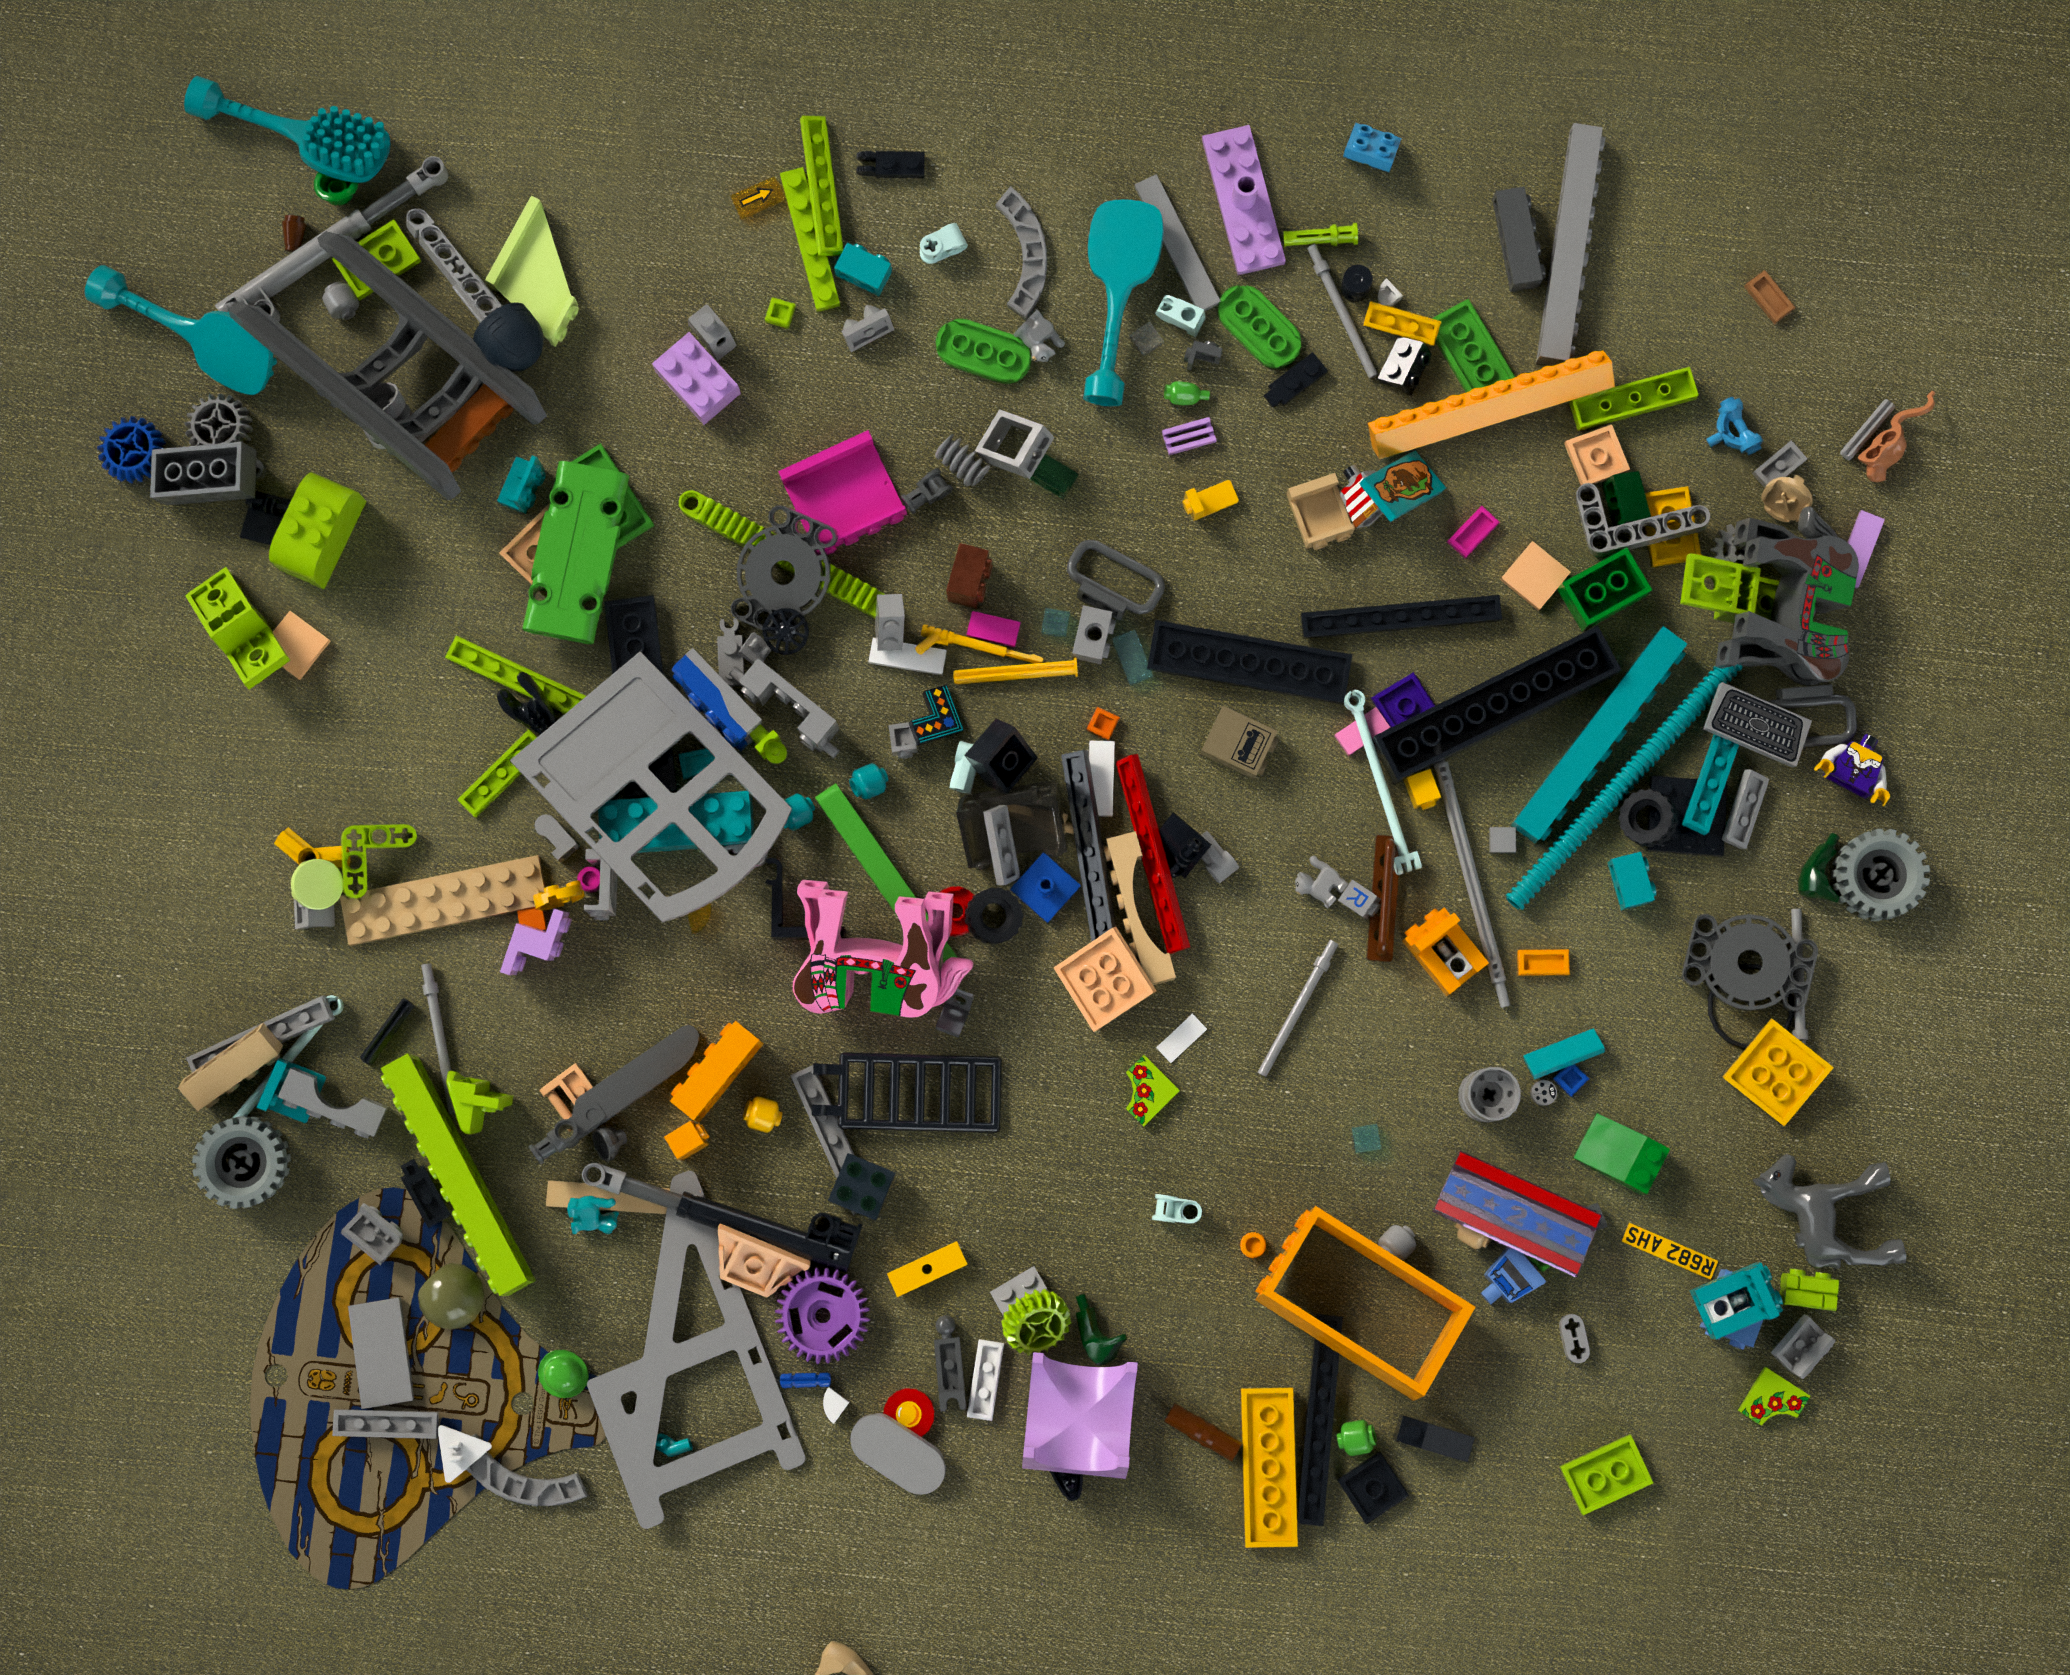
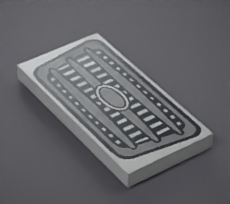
(1757, 725)

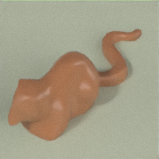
(1890, 444)

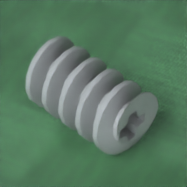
(961, 461)

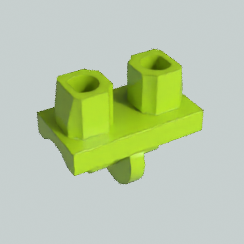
(769, 745)

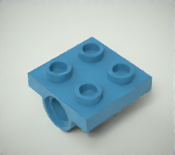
(1372, 147)

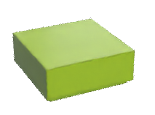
(780, 313)

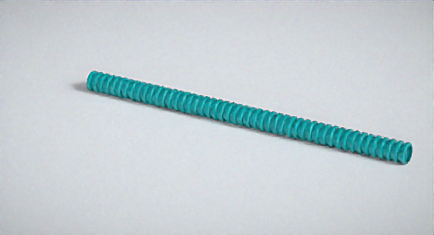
(1619, 786)

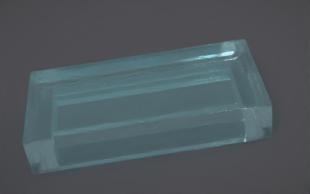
(1132, 657)

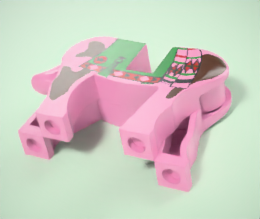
(904, 977)

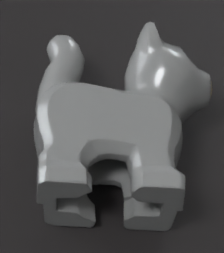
(1035, 332)
(1321, 887)

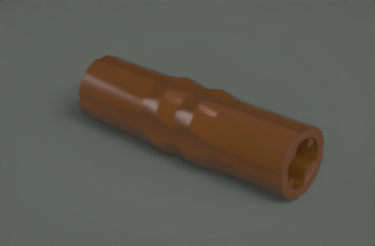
(1203, 1432)

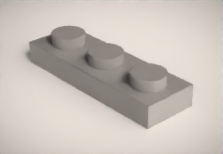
(1745, 809)
(1001, 845)

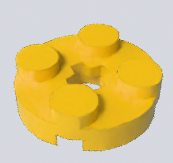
(555, 897)

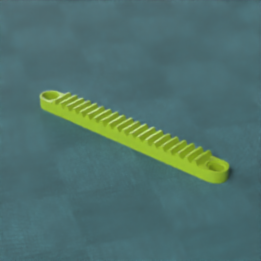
(741, 530)

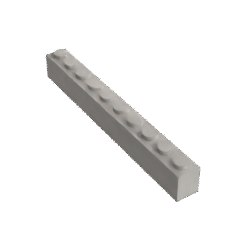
(1569, 244)

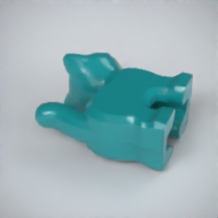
(587, 1214)

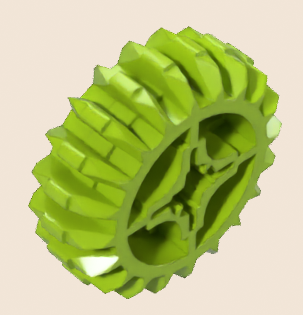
(1036, 1322)

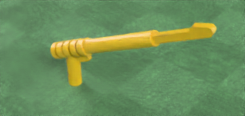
(943, 637)

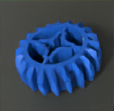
(136, 431)

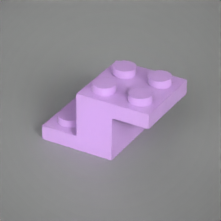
(535, 942)

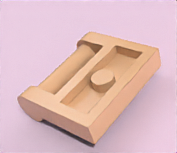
(573, 1083)

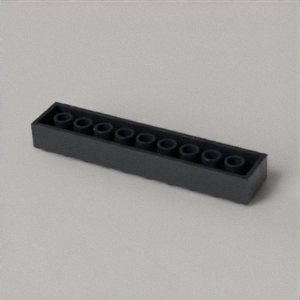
(1496, 704)

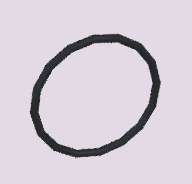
(1714, 1022)

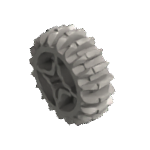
(217, 408)

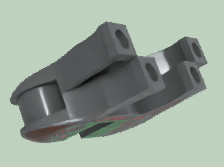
(1815, 578)

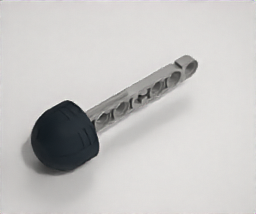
(505, 333)

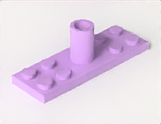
(1243, 200)

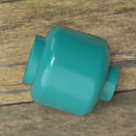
(868, 781)
(801, 811)

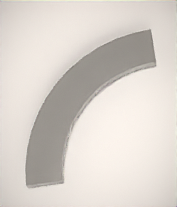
(1033, 250)
(526, 1489)

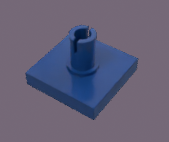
(1045, 887)

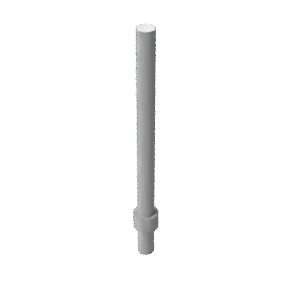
(1322, 269)
(1321, 965)
(1798, 974)
(430, 990)

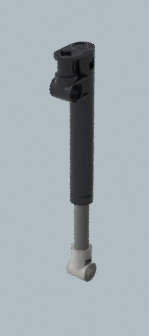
(826, 1247)

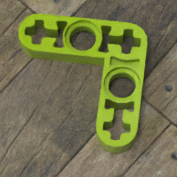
(367, 842)

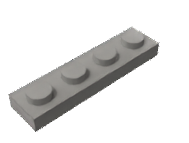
(385, 1423)

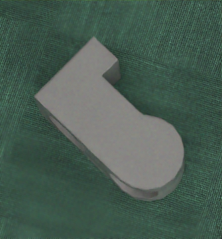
(557, 835)

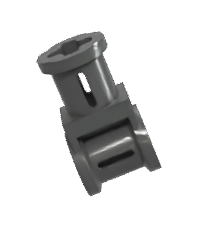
(927, 491)

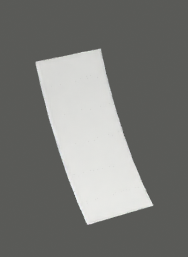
(1181, 1038)

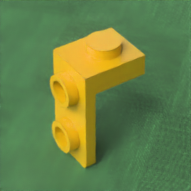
(1209, 500)

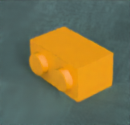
(687, 1140)

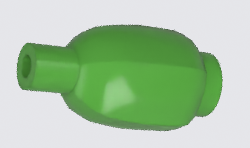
(1184, 393)

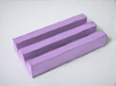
(1185, 427)

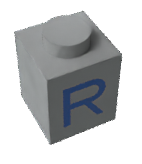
(1360, 900)

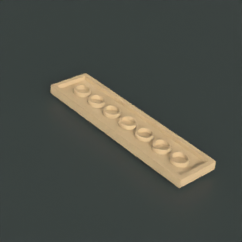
(442, 900)

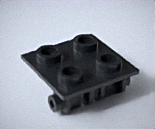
(263, 517)
(1182, 846)

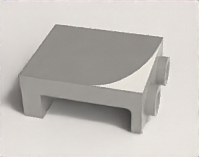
(607, 891)

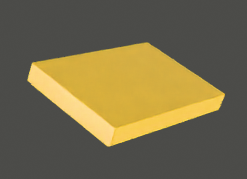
(1676, 549)

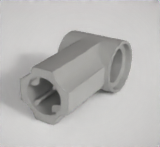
(1218, 862)

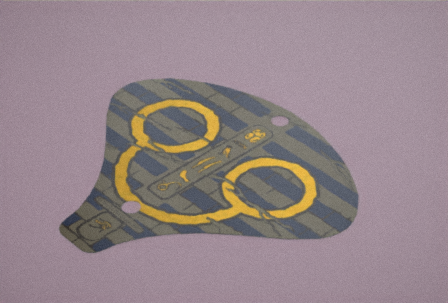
(371, 1502)

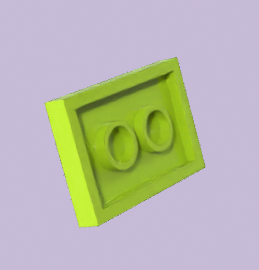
(390, 248)
(1606, 1474)

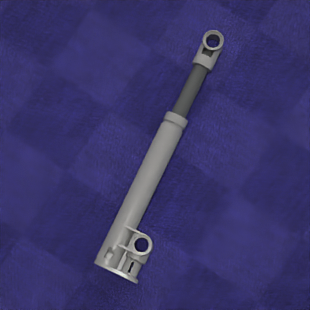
(310, 255)

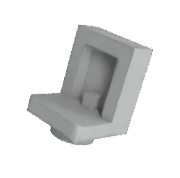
(902, 741)

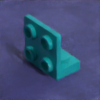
(521, 484)
(270, 1097)

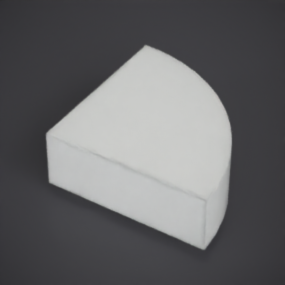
(1388, 294)
(834, 1404)

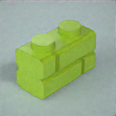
(1809, 1291)

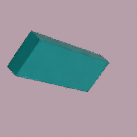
(1564, 1053)

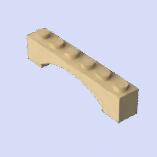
(1123, 853)

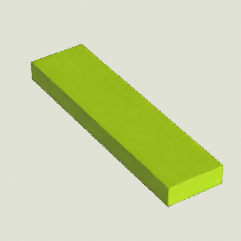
(495, 779)

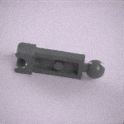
(949, 1364)

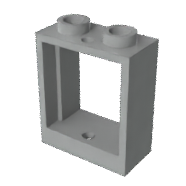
(1025, 461)

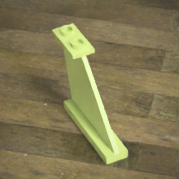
(533, 275)

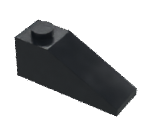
(1433, 1438)

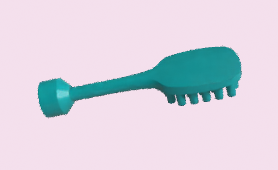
(328, 143)
(1121, 253)
(219, 343)

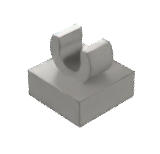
(754, 648)

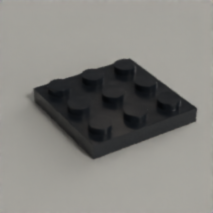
(1685, 839)

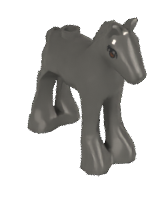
(1818, 1216)

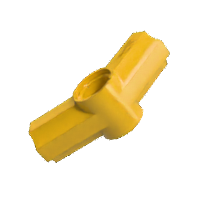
(298, 849)

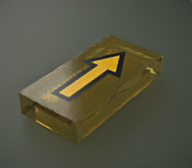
(757, 197)

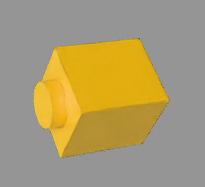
(1422, 790)

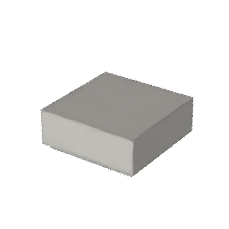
(1502, 840)

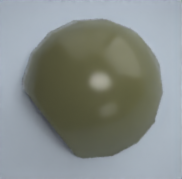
(451, 1297)

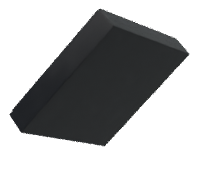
(1372, 1487)

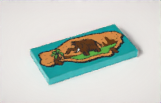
(1402, 485)

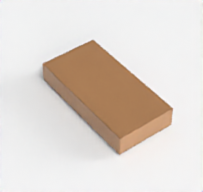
(1769, 297)

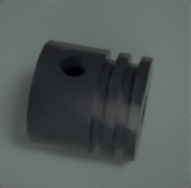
(1356, 283)

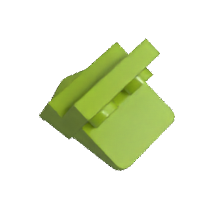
(472, 1099)

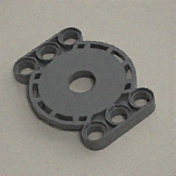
(788, 546)
(1776, 968)

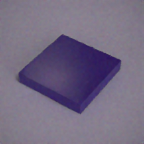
(1402, 700)

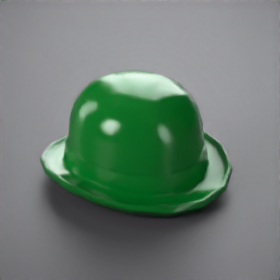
(334, 190)

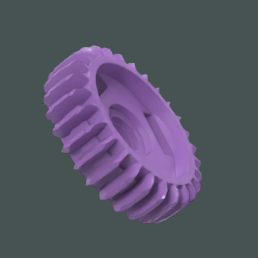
(816, 1334)

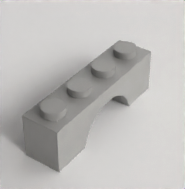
(302, 1090)

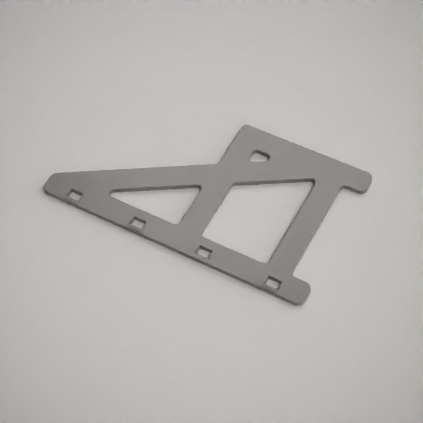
(635, 1434)

